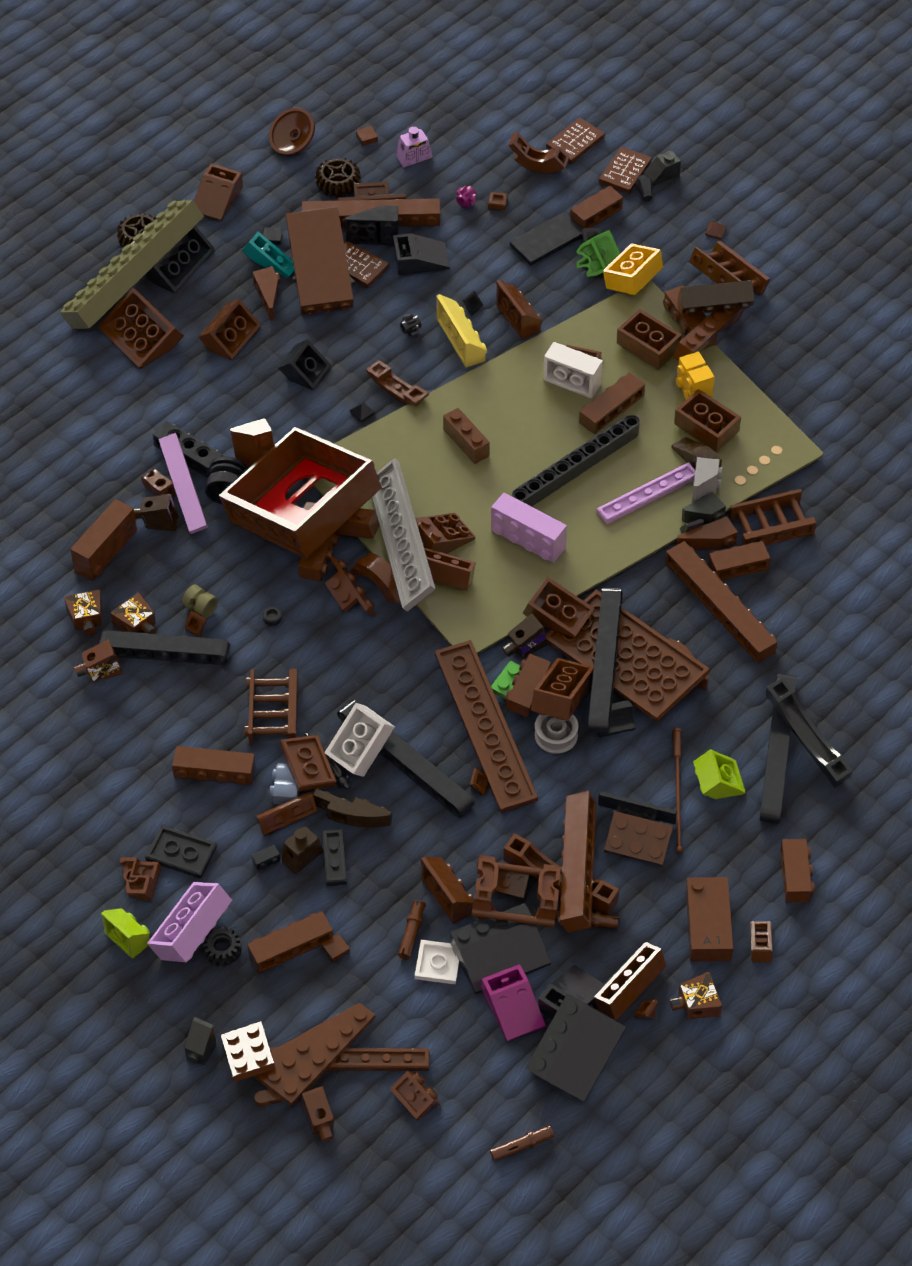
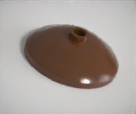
(291, 131)

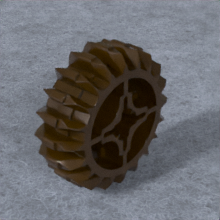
(340, 175)
(131, 227)

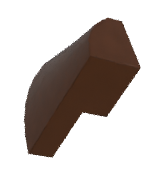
(140, 877)

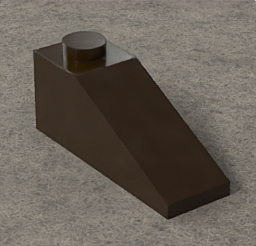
(690, 450)

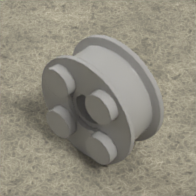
(556, 741)

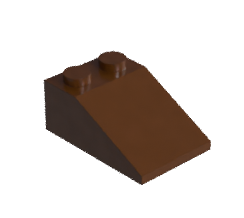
(558, 608)

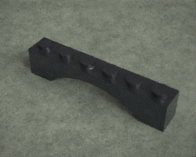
(824, 755)

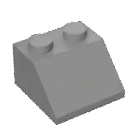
(706, 477)

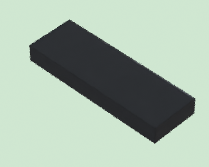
(334, 857)

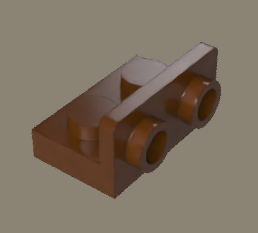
(512, 883)
(415, 1094)

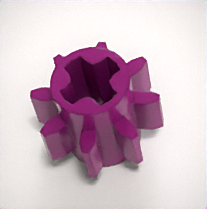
(466, 196)

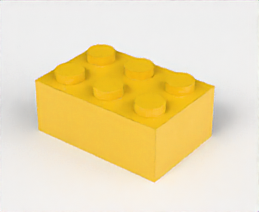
(633, 269)

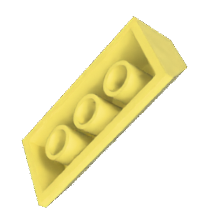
(460, 331)

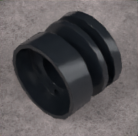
(221, 475)

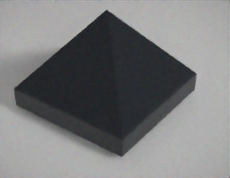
(472, 302)
(362, 411)

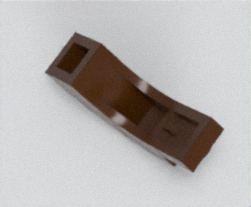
(537, 160)
(380, 573)

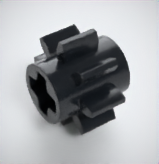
(410, 324)

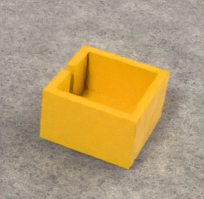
(692, 378)

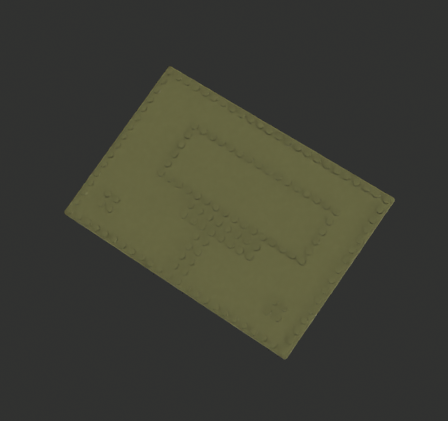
(536, 426)

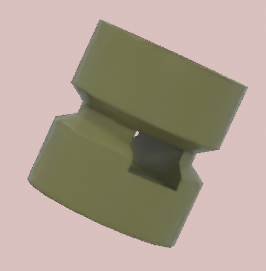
(200, 601)

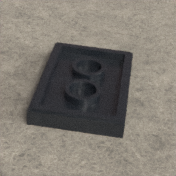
(181, 851)

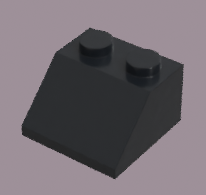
(304, 365)

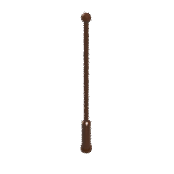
(677, 755)

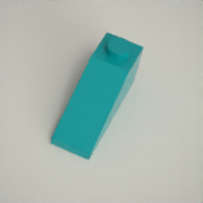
(268, 255)

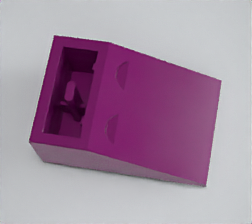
(512, 1002)

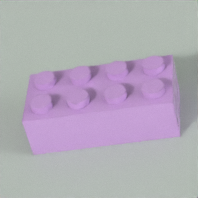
(528, 527)
(190, 922)

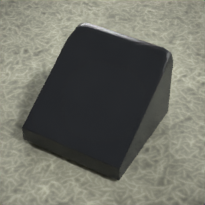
(692, 525)

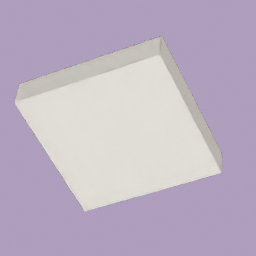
(436, 962)

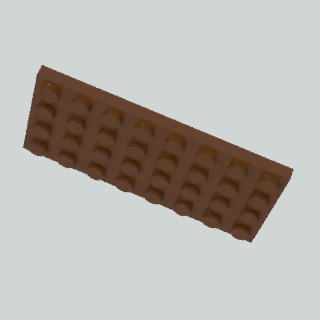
(648, 665)

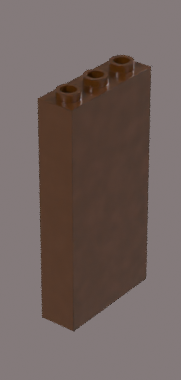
(319, 260)

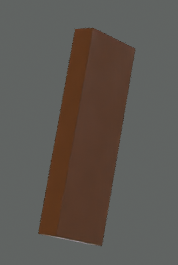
(286, 813)

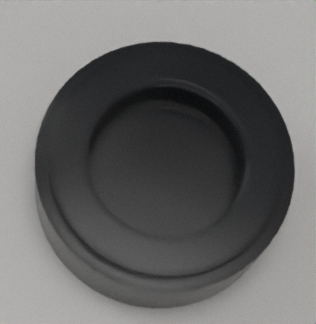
(272, 616)

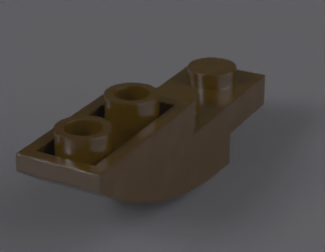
(359, 813)

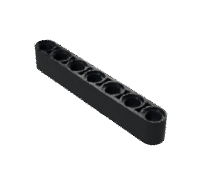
(168, 647)

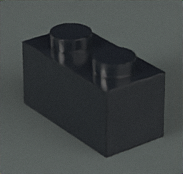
(265, 857)

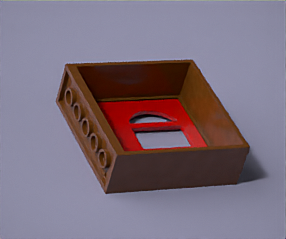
(259, 495)

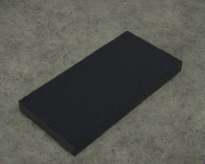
(547, 238)

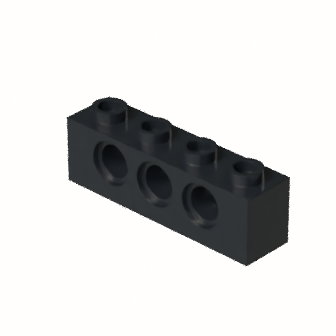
(196, 452)

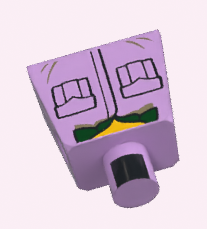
(413, 147)

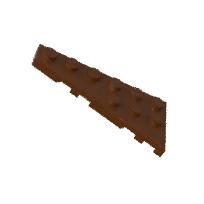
(309, 1055)

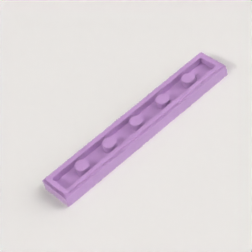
(183, 483)
(647, 493)

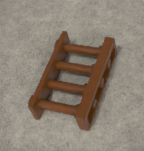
(728, 261)
(778, 533)
(289, 698)

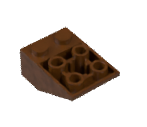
(218, 191)
(443, 532)

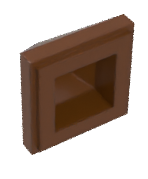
(715, 230)
(195, 623)
(478, 781)
(646, 1009)

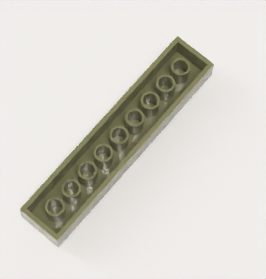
(131, 264)

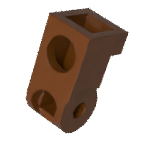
(158, 483)

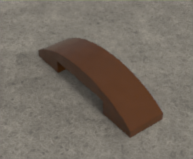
(395, 386)

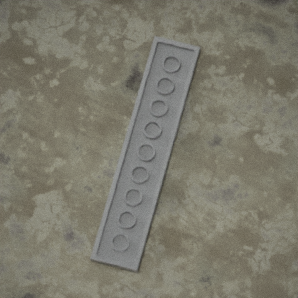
(402, 537)

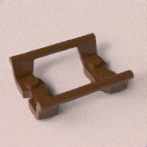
(546, 893)

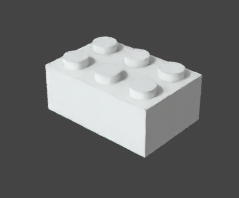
(572, 370)
(359, 739)

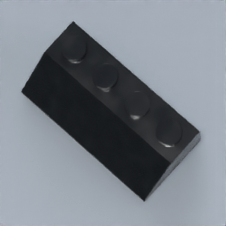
(180, 261)

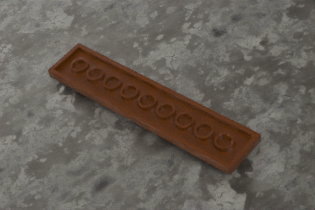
(486, 726)

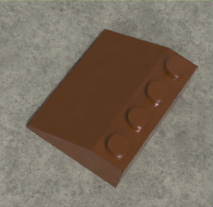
(140, 329)

